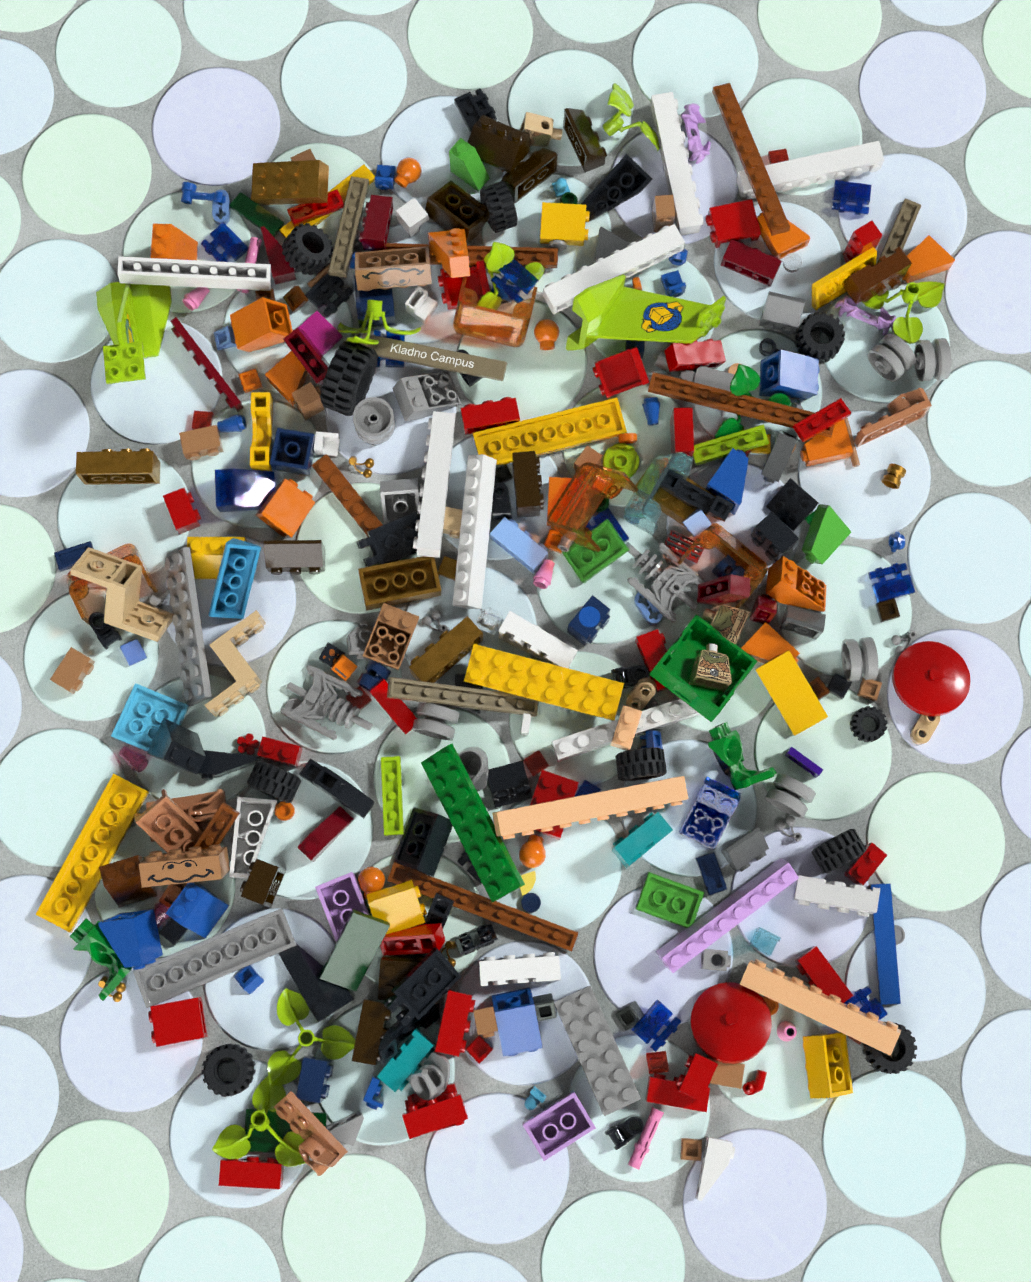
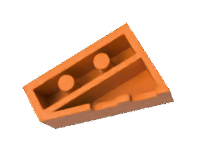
(451, 251)

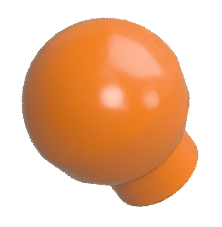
(408, 172)
(546, 334)
(532, 853)
(371, 880)

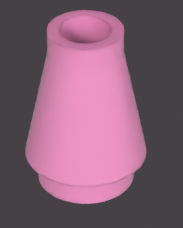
(195, 297)
(544, 575)
(782, 1031)

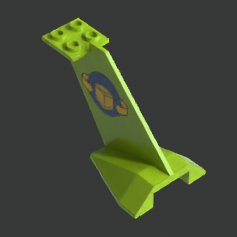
(639, 315)
(136, 323)

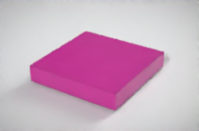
(321, 332)

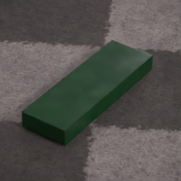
(256, 214)

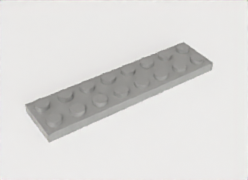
(188, 627)
(214, 958)

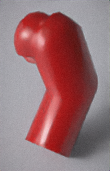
(756, 1085)

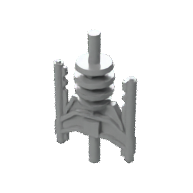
(667, 582)
(322, 702)

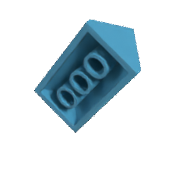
(234, 579)

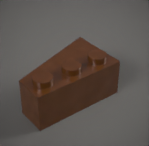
(878, 278)

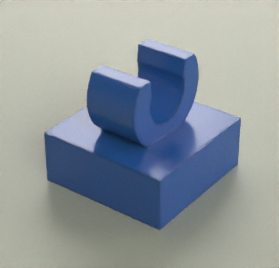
(653, 739)

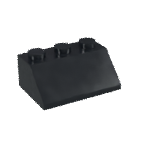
(423, 841)

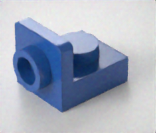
(385, 177)
(673, 284)
(373, 1089)

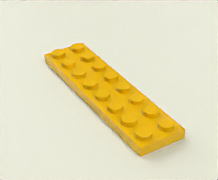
(552, 431)
(544, 682)
(92, 849)

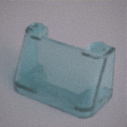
(641, 508)

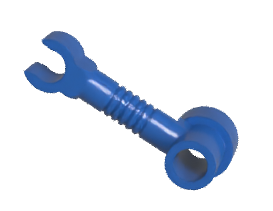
(189, 192)

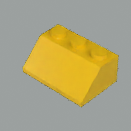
(207, 555)
(827, 1065)

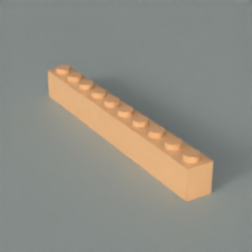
(589, 806)

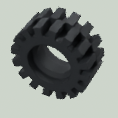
(879, 719)

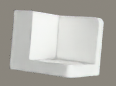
(327, 444)

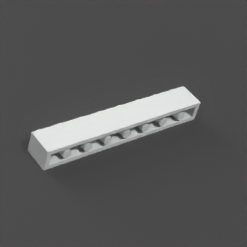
(675, 163)
(818, 168)
(628, 261)
(194, 273)
(435, 485)
(474, 532)
(602, 735)

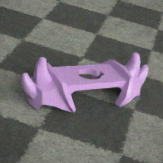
(691, 119)
(883, 321)

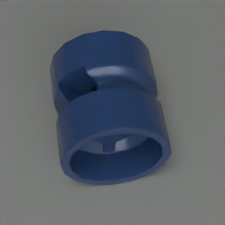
(724, 564)
(373, 668)

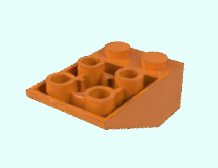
(795, 586)

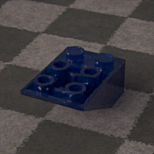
(242, 489)
(710, 813)

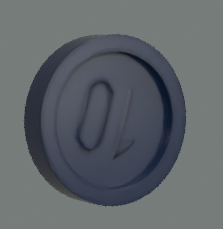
(530, 902)

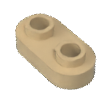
(639, 695)
(925, 725)

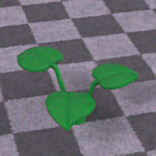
(744, 381)

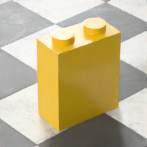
(564, 223)
(398, 906)

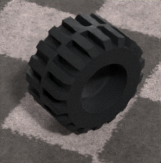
(500, 206)
(303, 259)
(825, 324)
(640, 764)
(274, 781)
(839, 851)
(901, 1061)
(212, 1076)

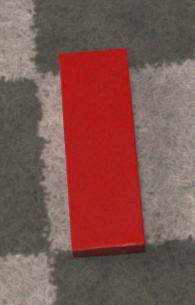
(307, 212)
(822, 420)
(394, 707)

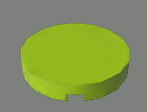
(622, 458)

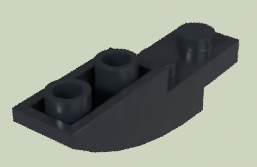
(337, 788)

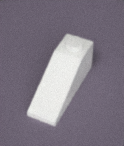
(714, 1161)

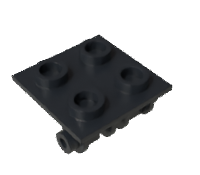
(792, 504)
(509, 784)
(481, 936)

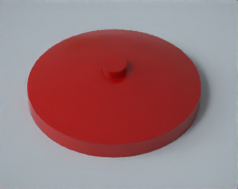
(931, 678)
(731, 1023)

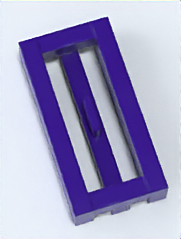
(803, 762)

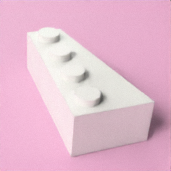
(536, 641)
(249, 833)
(836, 895)
(519, 970)

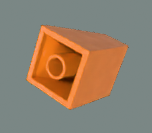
(172, 243)
(260, 324)
(286, 508)

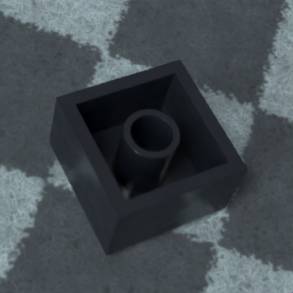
(773, 537)

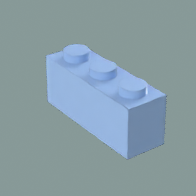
(519, 544)

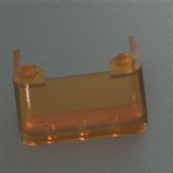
(490, 323)
(583, 498)
(726, 543)
(79, 587)

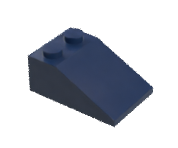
(375, 294)

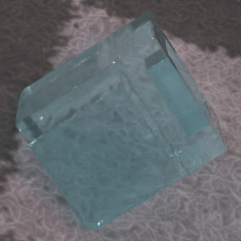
(764, 941)

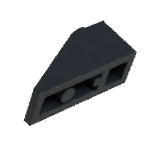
(221, 763)

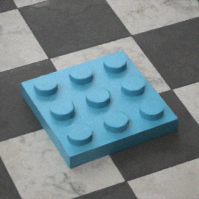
(144, 715)

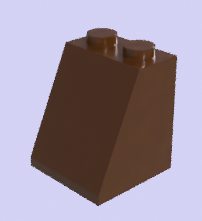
(124, 881)

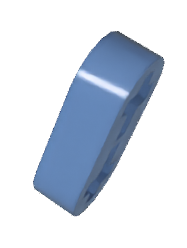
(216, 208)
(645, 610)

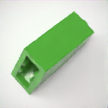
(467, 165)
(824, 535)

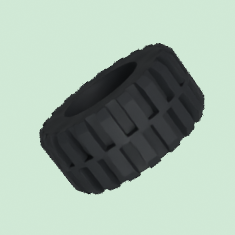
(348, 377)

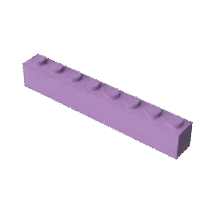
(727, 915)

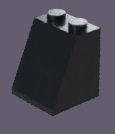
(177, 747)

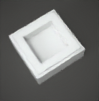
(525, 724)

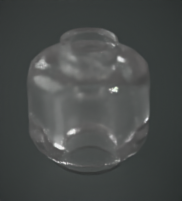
(489, 620)

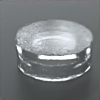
(792, 262)

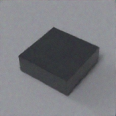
(839, 686)
(173, 931)

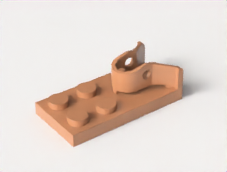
(902, 413)
(199, 807)
(169, 825)
(318, 1141)

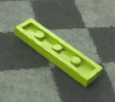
(722, 446)
(392, 796)

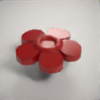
(247, 745)

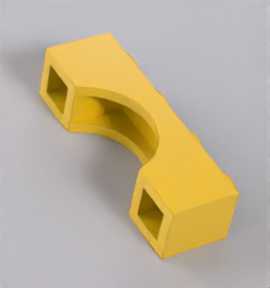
(262, 431)

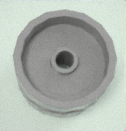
(891, 357)
(932, 359)
(374, 431)
(859, 659)
(436, 721)
(790, 796)

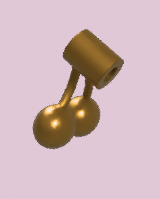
(369, 463)
(450, 945)
(117, 997)

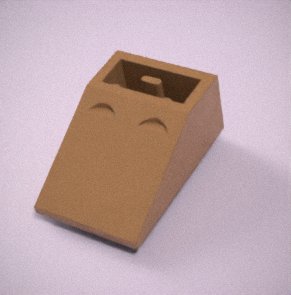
(391, 636)

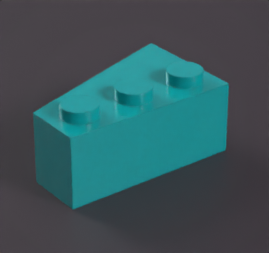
(641, 839)
(406, 1061)

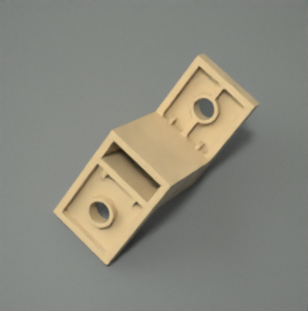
(122, 594)
(245, 677)

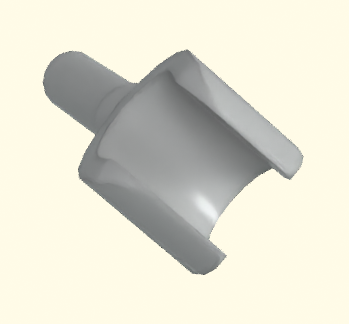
(158, 601)

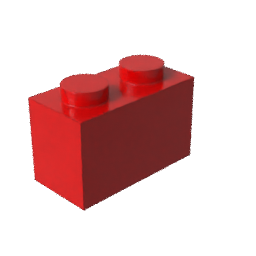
(182, 511)
(279, 751)
(865, 865)
(696, 1076)

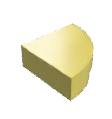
(529, 880)

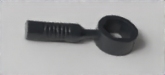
(774, 349)

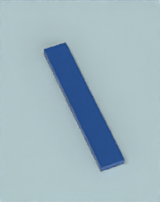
(886, 947)

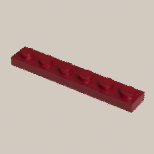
(201, 359)

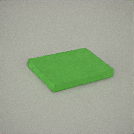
(589, 562)
(669, 900)

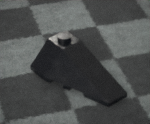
(620, 185)
(320, 996)

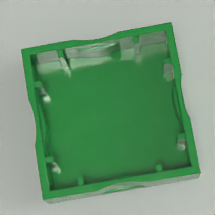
(677, 664)

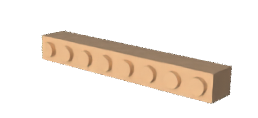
(820, 1007)

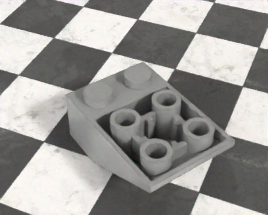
(424, 394)

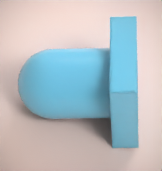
(560, 187)
(534, 1098)

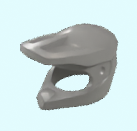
(476, 765)
(432, 1077)

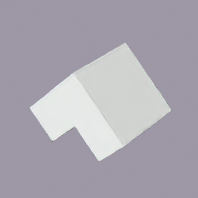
(411, 216)
(420, 305)

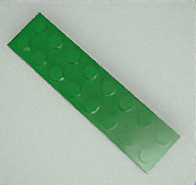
(472, 823)

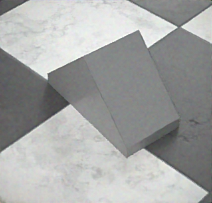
(347, 1129)

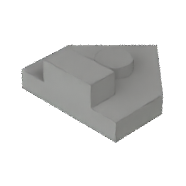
(358, 639)

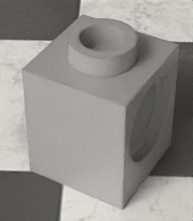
(706, 960)

